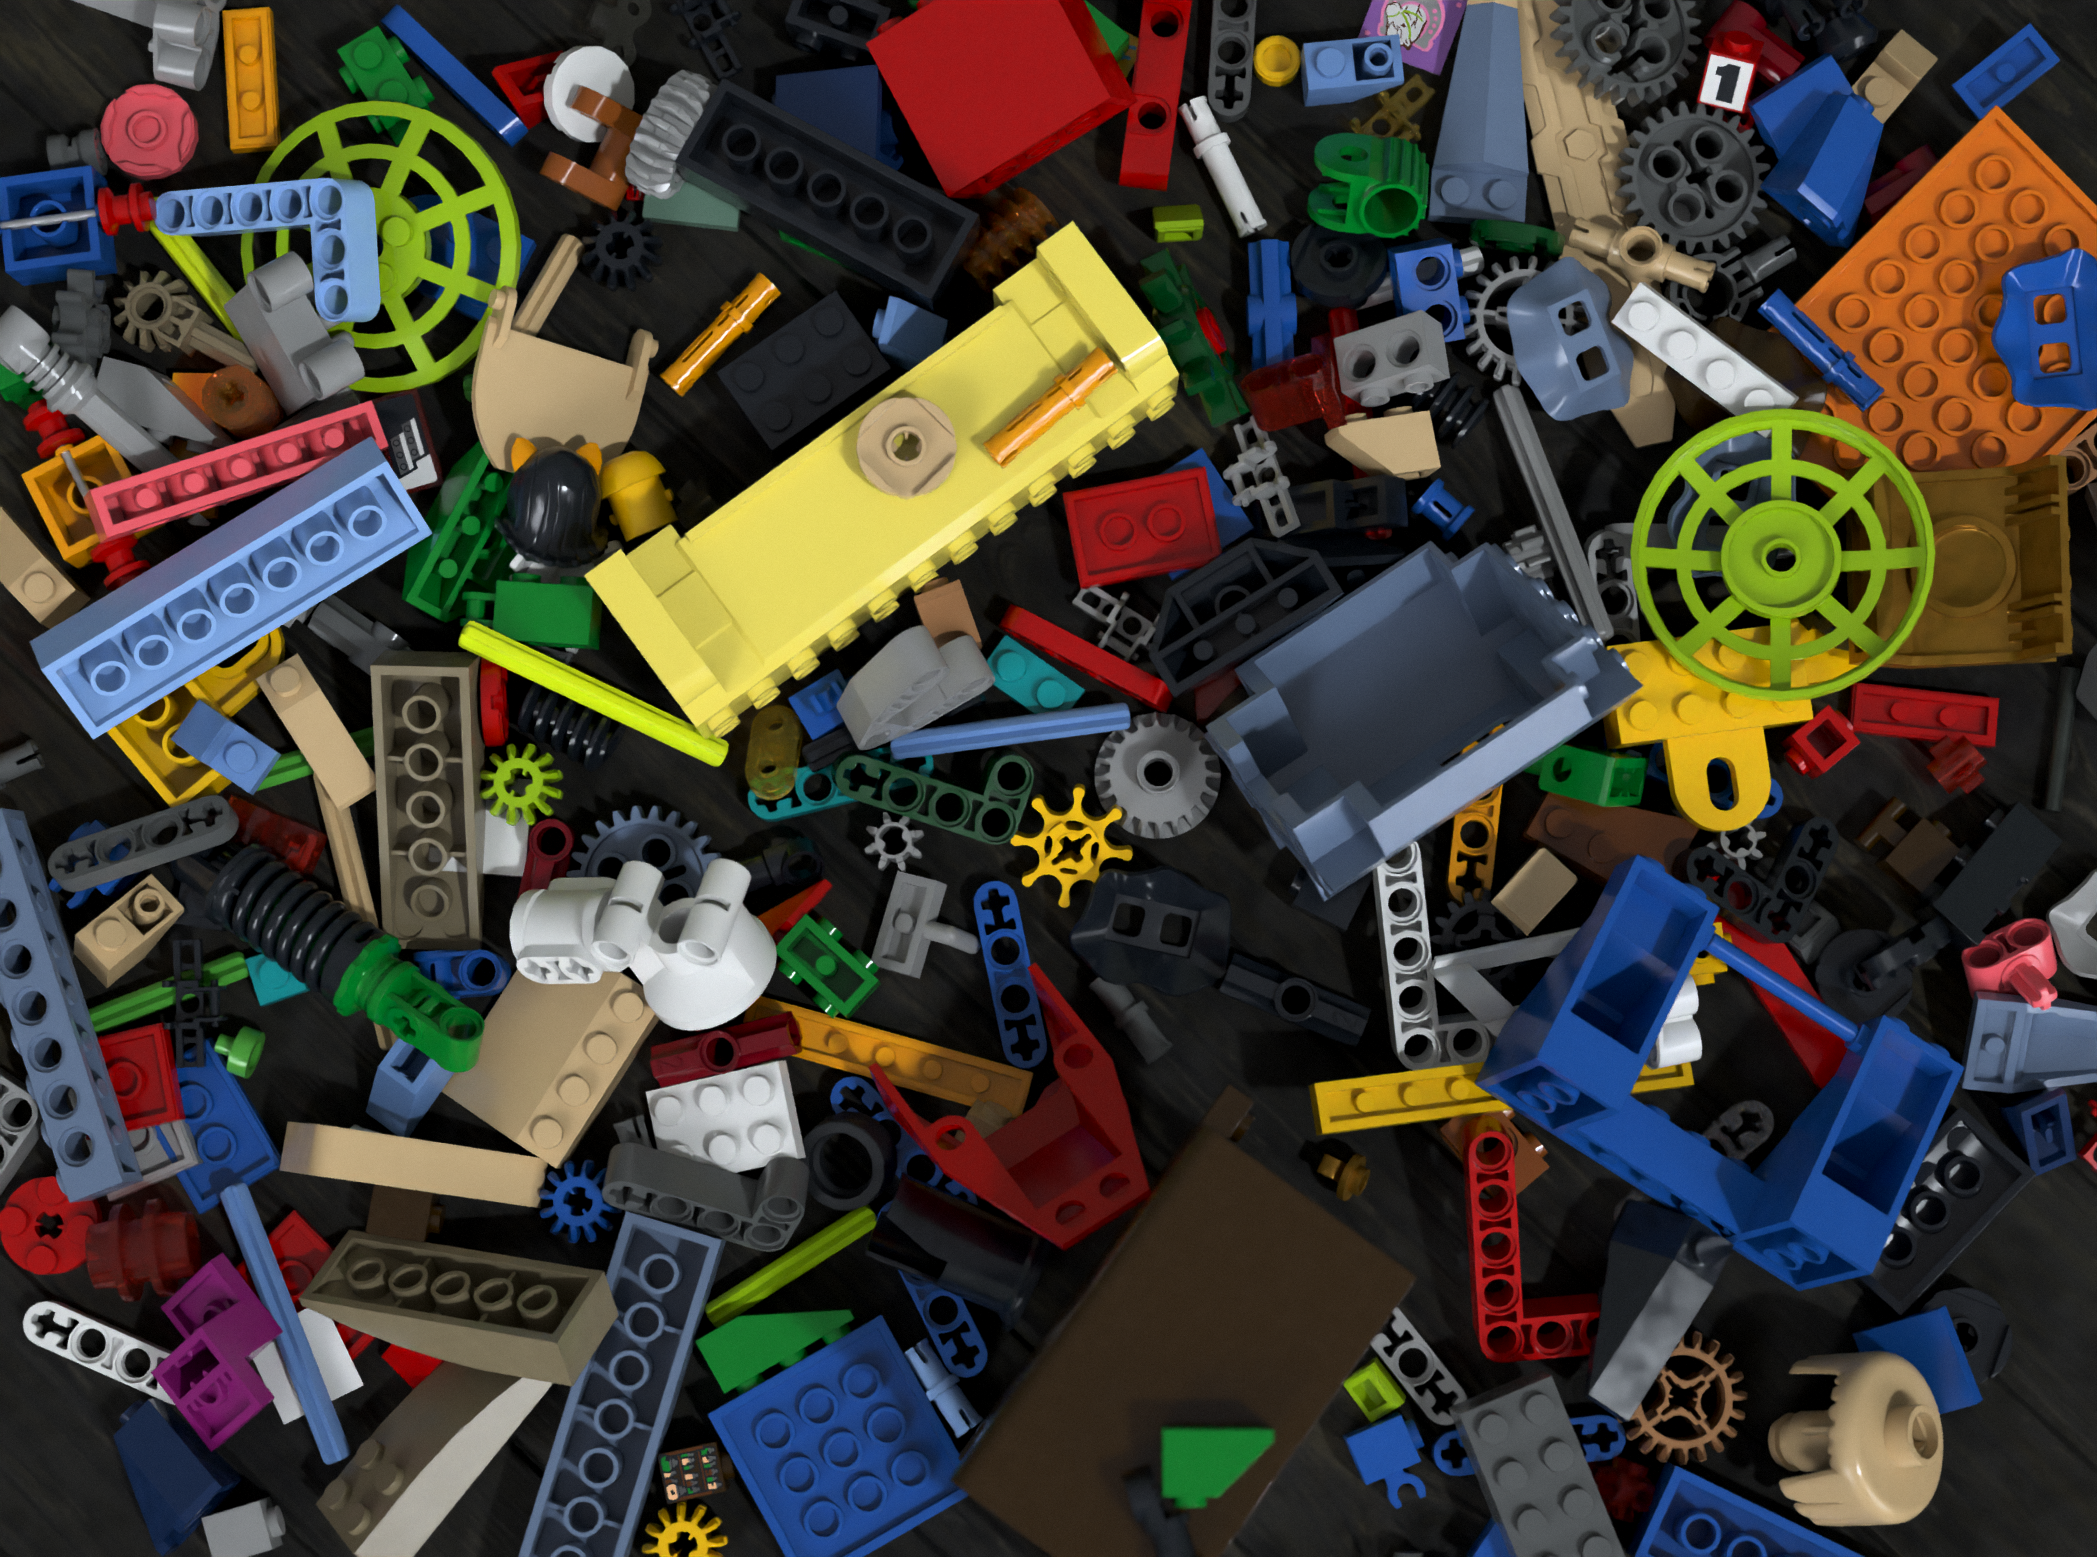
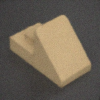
(1894, 74)
(1534, 890)

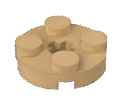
(935, 447)

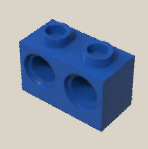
(1442, 288)

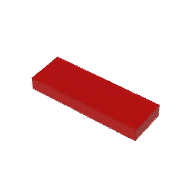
(1922, 714)

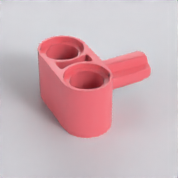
(2014, 962)

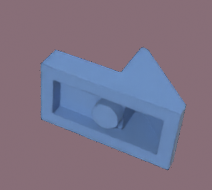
(225, 747)

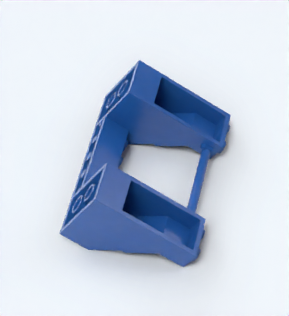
(1586, 1029)

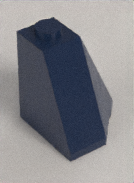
(850, 106)
(171, 1472)

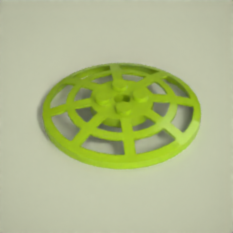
(407, 234)
(1787, 526)

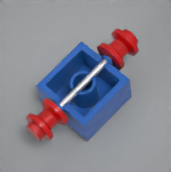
(65, 222)

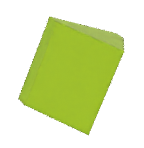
(1374, 1390)

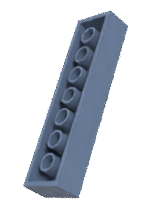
(624, 1394)

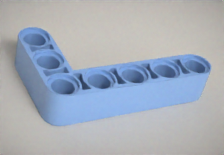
(334, 210)

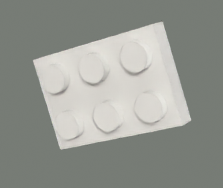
(729, 1118)

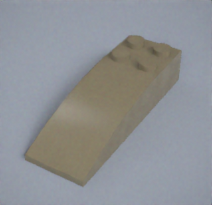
(429, 796)
(467, 1305)
(425, 1458)

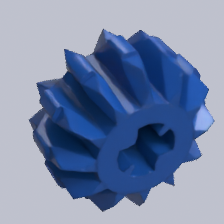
(568, 1212)

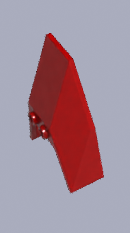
(1061, 1162)

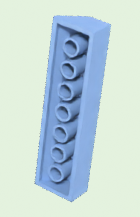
(230, 588)

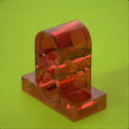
(1298, 389)

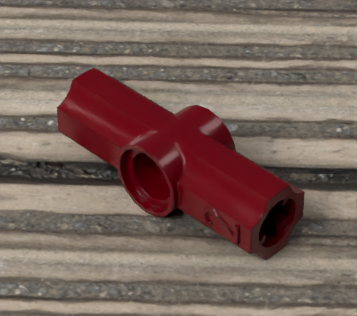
(700, 1054)

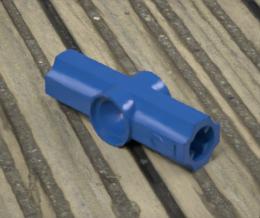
(1270, 304)

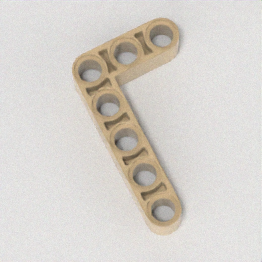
(413, 1164)

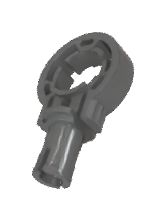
(1749, 271)

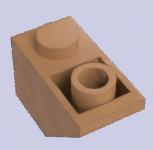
(945, 611)

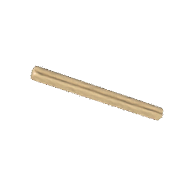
(350, 875)

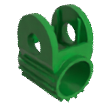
(1383, 189)

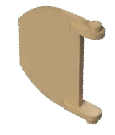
(552, 390)

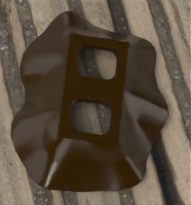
(1768, 352)

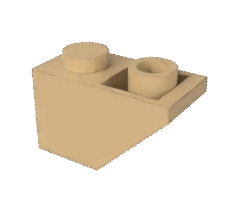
(1392, 445)
(127, 930)

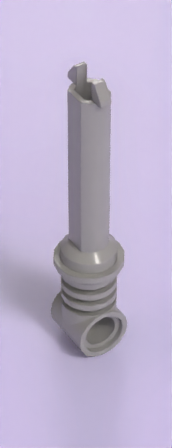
(74, 391)

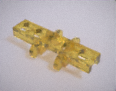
(1403, 115)

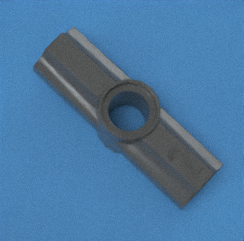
(354, 633)

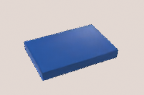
(225, 1128)

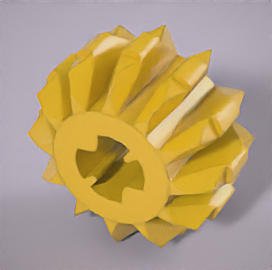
(684, 1523)

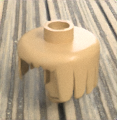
(1872, 1449)

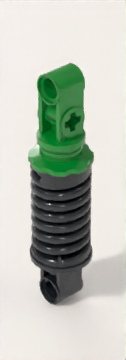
(329, 949)

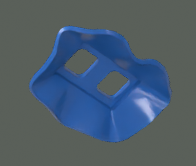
(2019, 336)

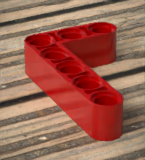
(1503, 1262)

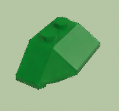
(465, 546)

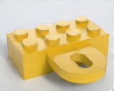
(1707, 723)
(149, 732)

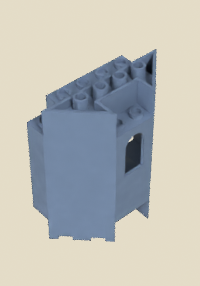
(1391, 684)

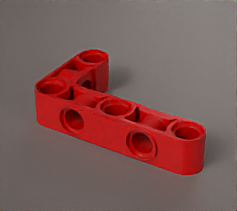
(1157, 89)

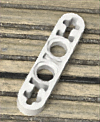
(113, 1357)

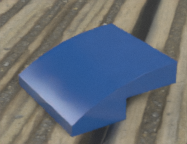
(1792, 103)

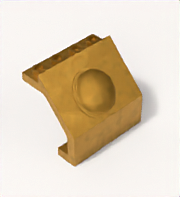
(1996, 567)

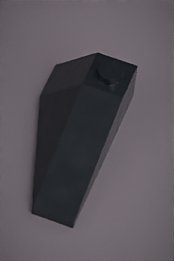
(1652, 1290)

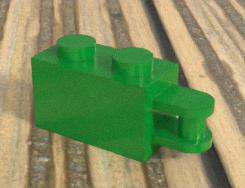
(540, 612)

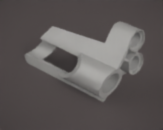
(182, 35)

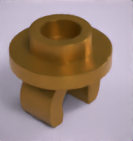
(1351, 1176)

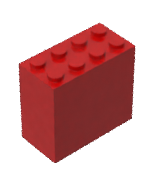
(998, 84)

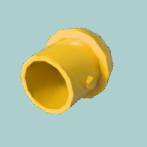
(636, 494)

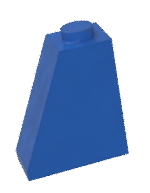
(1829, 169)

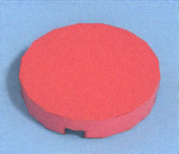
(149, 132)

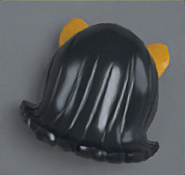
(555, 505)

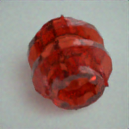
(143, 1250)

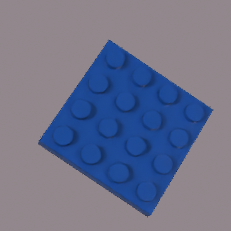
(842, 1448)

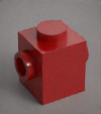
(1819, 743)

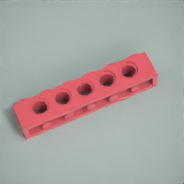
(228, 472)

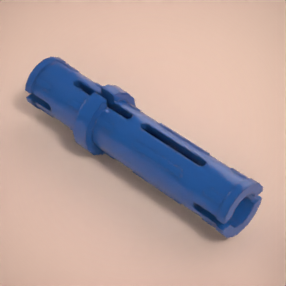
(1821, 350)

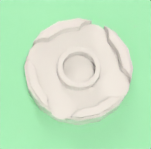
(594, 69)

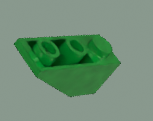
(758, 1341)

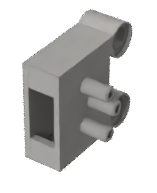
(288, 336)

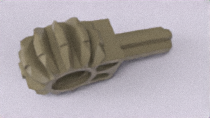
(180, 324)

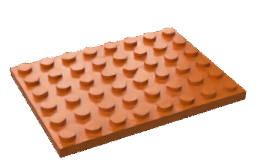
(1923, 305)

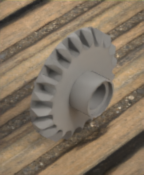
(1152, 809)

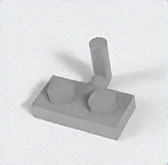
(912, 925)

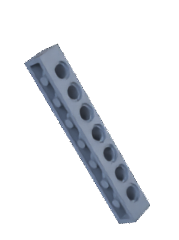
(66, 1021)

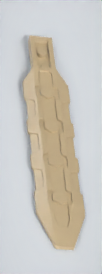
(1577, 156)

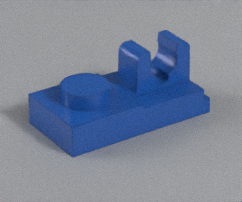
(2006, 72)

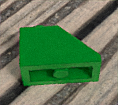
(1207, 1459)

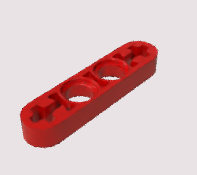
(1086, 658)

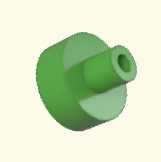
(242, 1051)

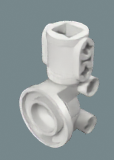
(695, 956)

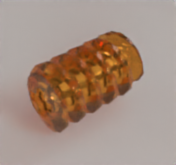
(1008, 235)
(241, 402)

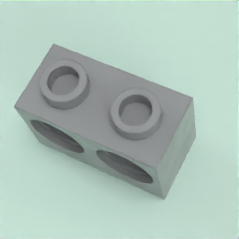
(1390, 349)

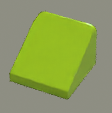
(1177, 223)

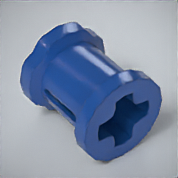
(1438, 494)

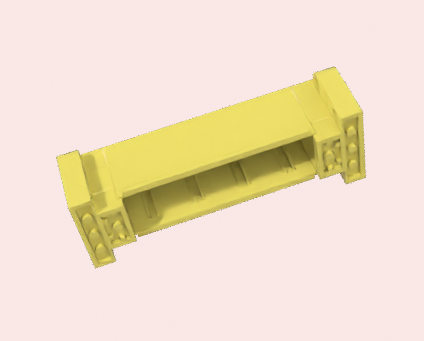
(826, 551)

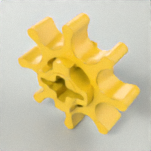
(1057, 827)

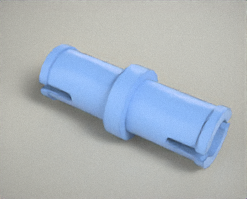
(942, 1388)

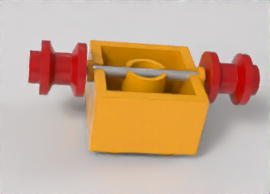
(64, 481)

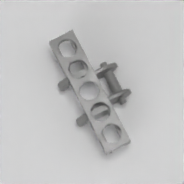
(1248, 461)
(1117, 626)

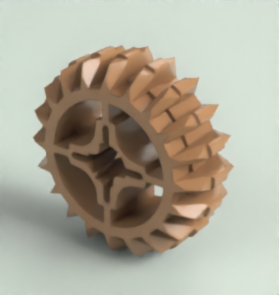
(1698, 1383)

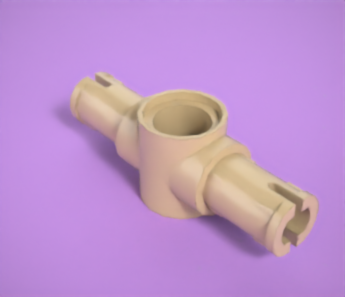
(1663, 265)

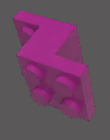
(211, 1369)

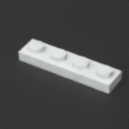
(1700, 355)

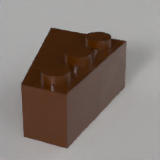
(1600, 837)

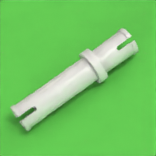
(1214, 150)

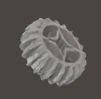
(665, 132)
(1482, 315)

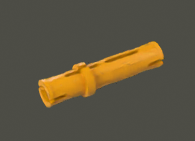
(722, 332)
(1057, 401)

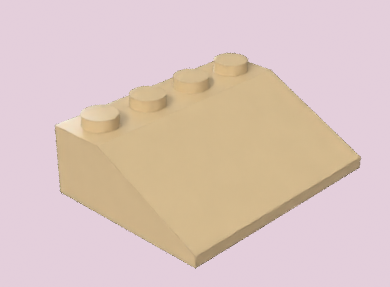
(554, 1059)

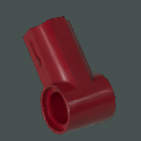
(1777, 57)
(1892, 186)
(542, 867)

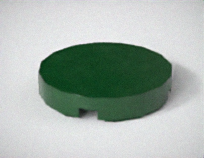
(1517, 238)

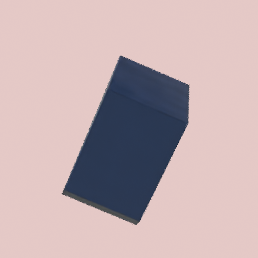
(2041, 1129)

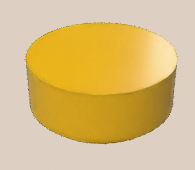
(1276, 61)

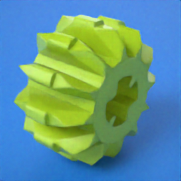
(535, 793)

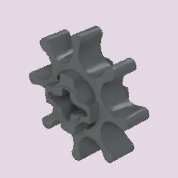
(82, 319)

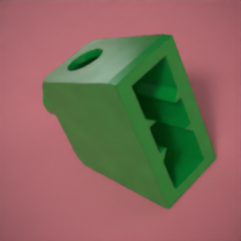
(1592, 774)

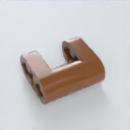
(606, 178)

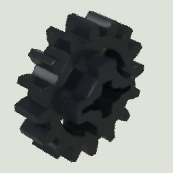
(1481, 919)

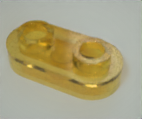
(773, 748)

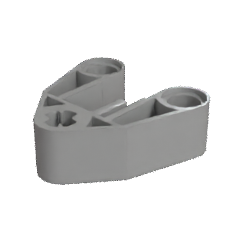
(911, 686)

